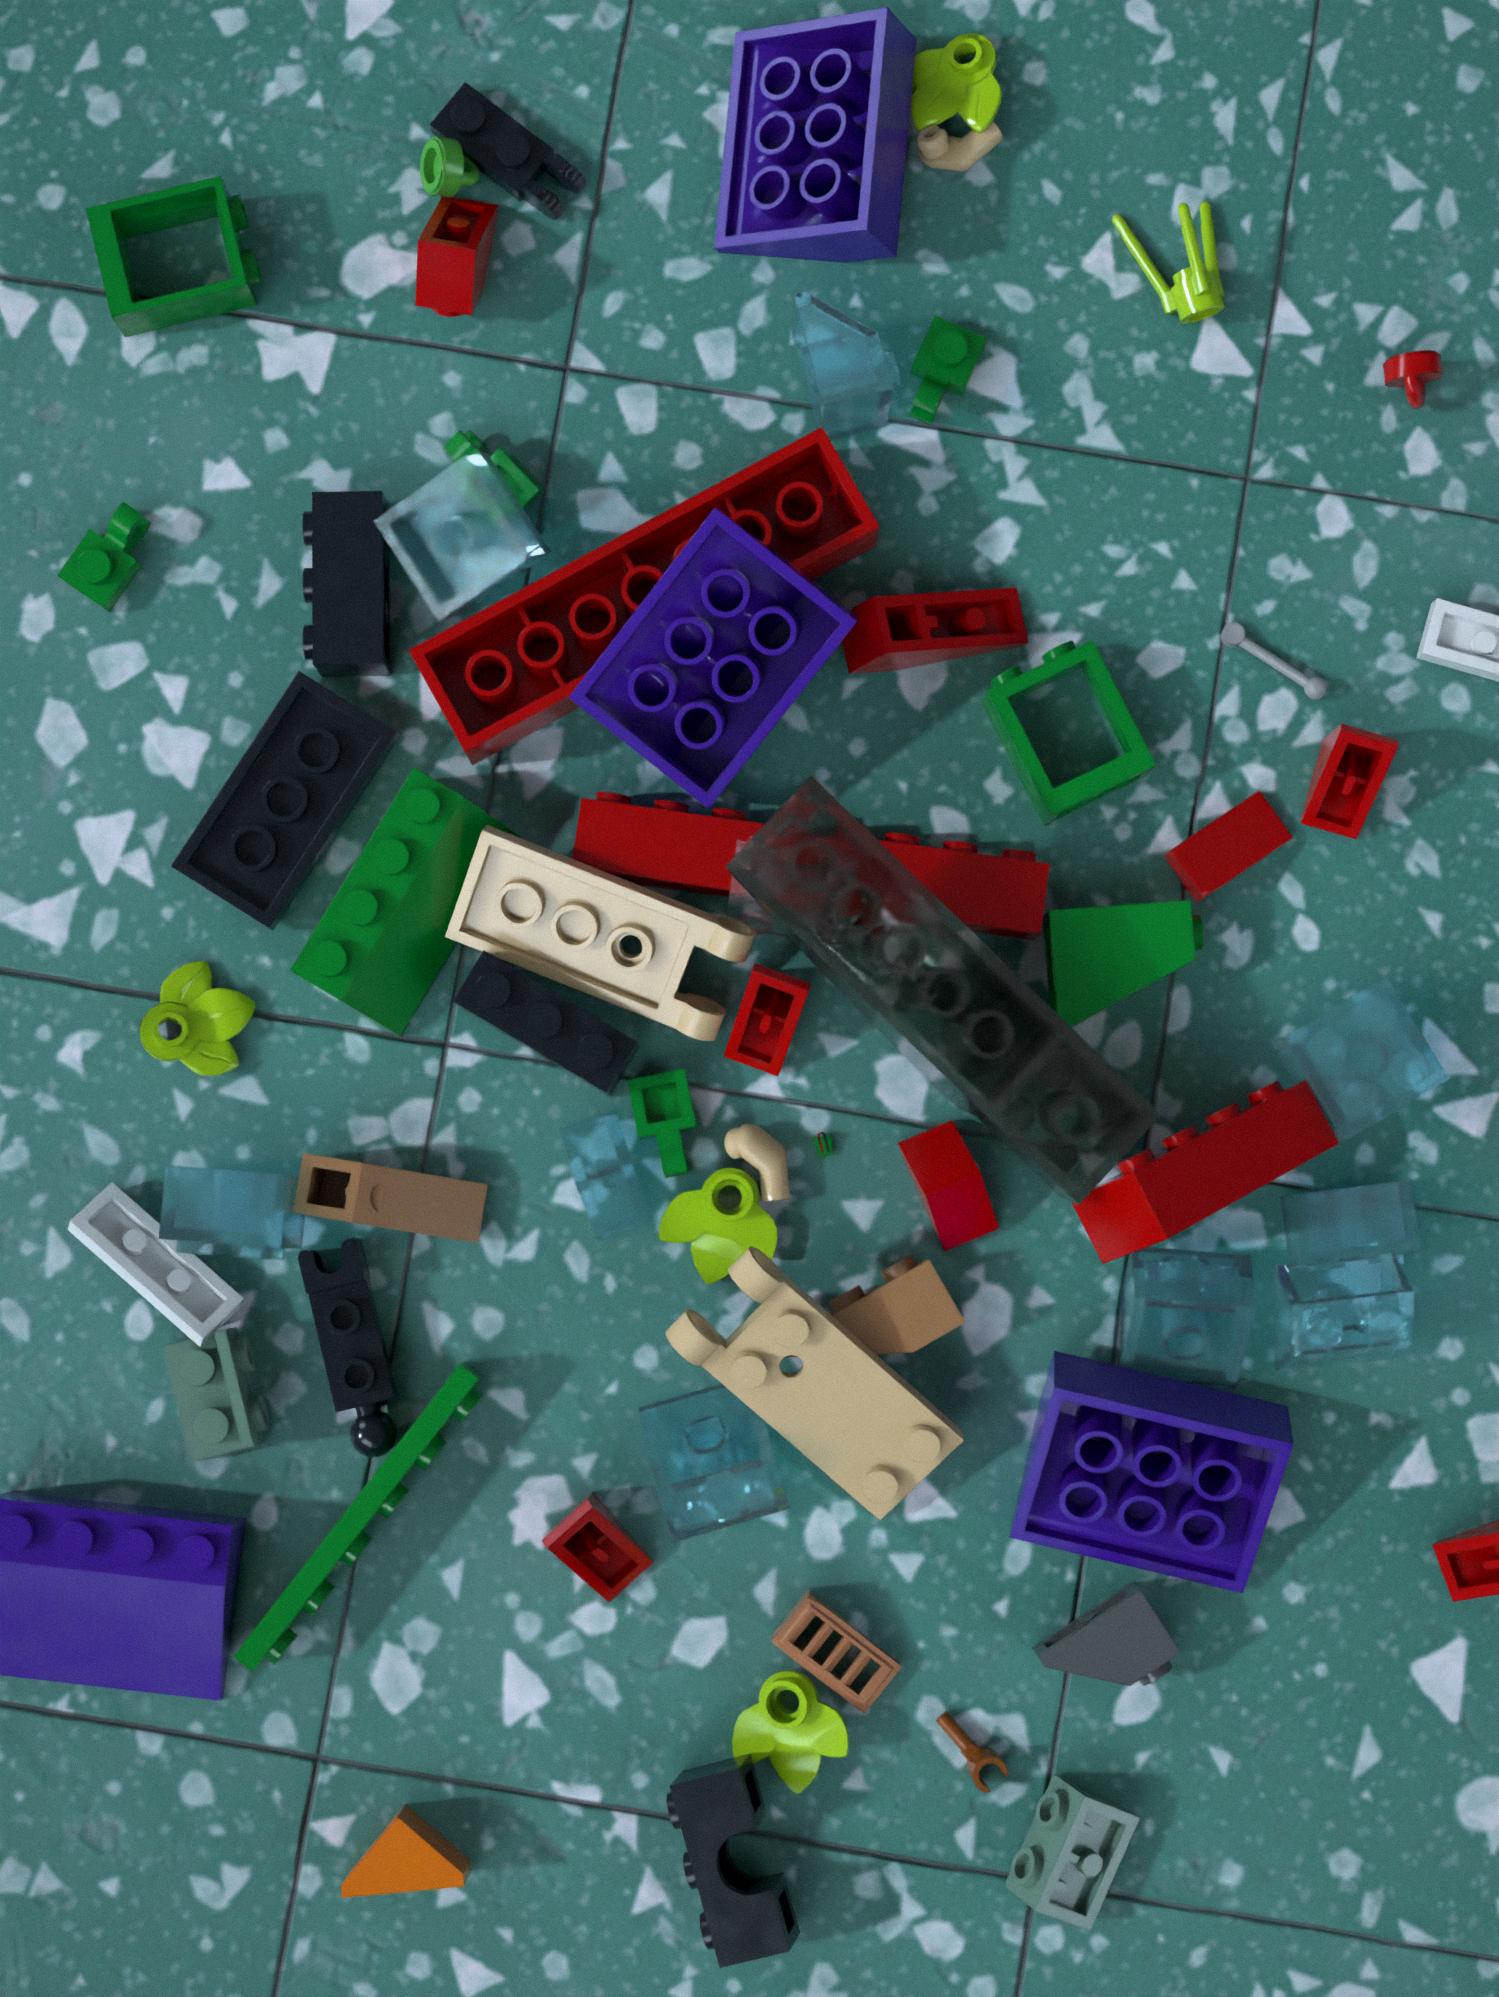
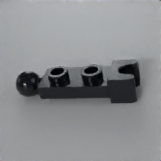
(352, 1344)

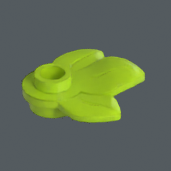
(950, 88)
(205, 1018)
(719, 1233)
(791, 1737)

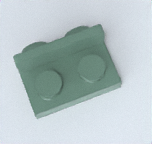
(216, 1394)
(1071, 1853)

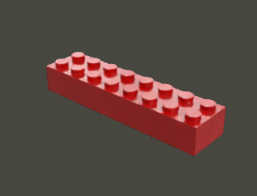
(527, 653)

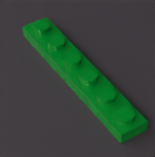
(348, 1536)

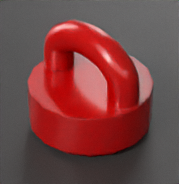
(1412, 371)

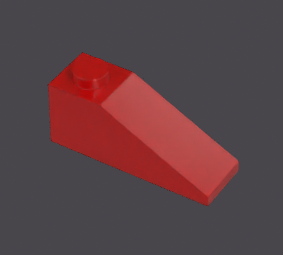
(932, 628)

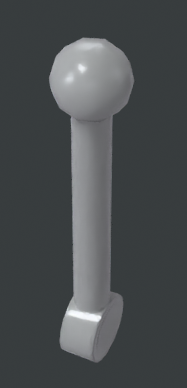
(1234, 635)

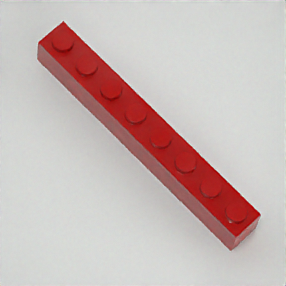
(690, 852)

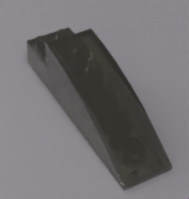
(940, 993)

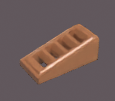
(796, 1622)

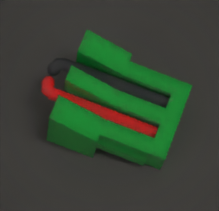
(823, 1144)

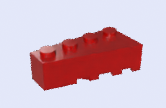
(1205, 1169)

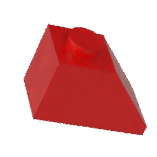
(455, 256)

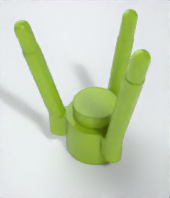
(1196, 288)

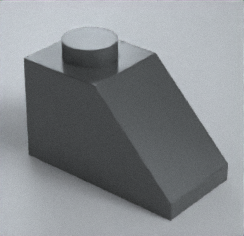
(1112, 1642)

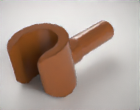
(975, 1755)

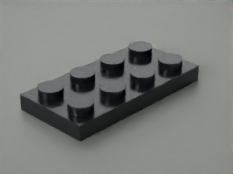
(285, 800)

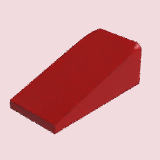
(1227, 846)

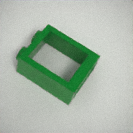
(159, 211)
(1093, 785)

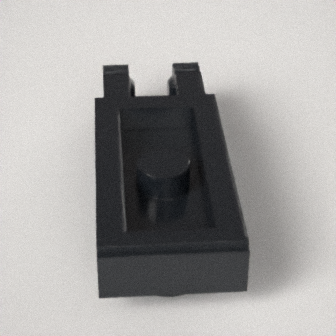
(505, 150)

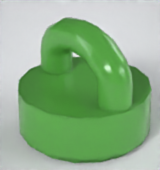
(445, 167)

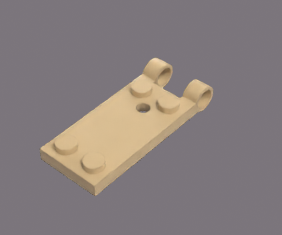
(570, 927)
(841, 1405)

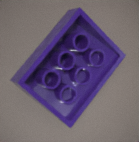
(817, 139)
(713, 657)
(1151, 1472)
(117, 1594)

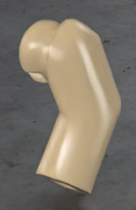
(955, 153)
(764, 1154)

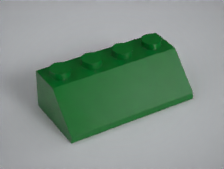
(391, 915)

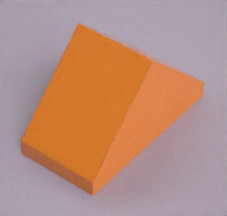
(407, 1859)

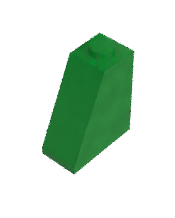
(1113, 952)

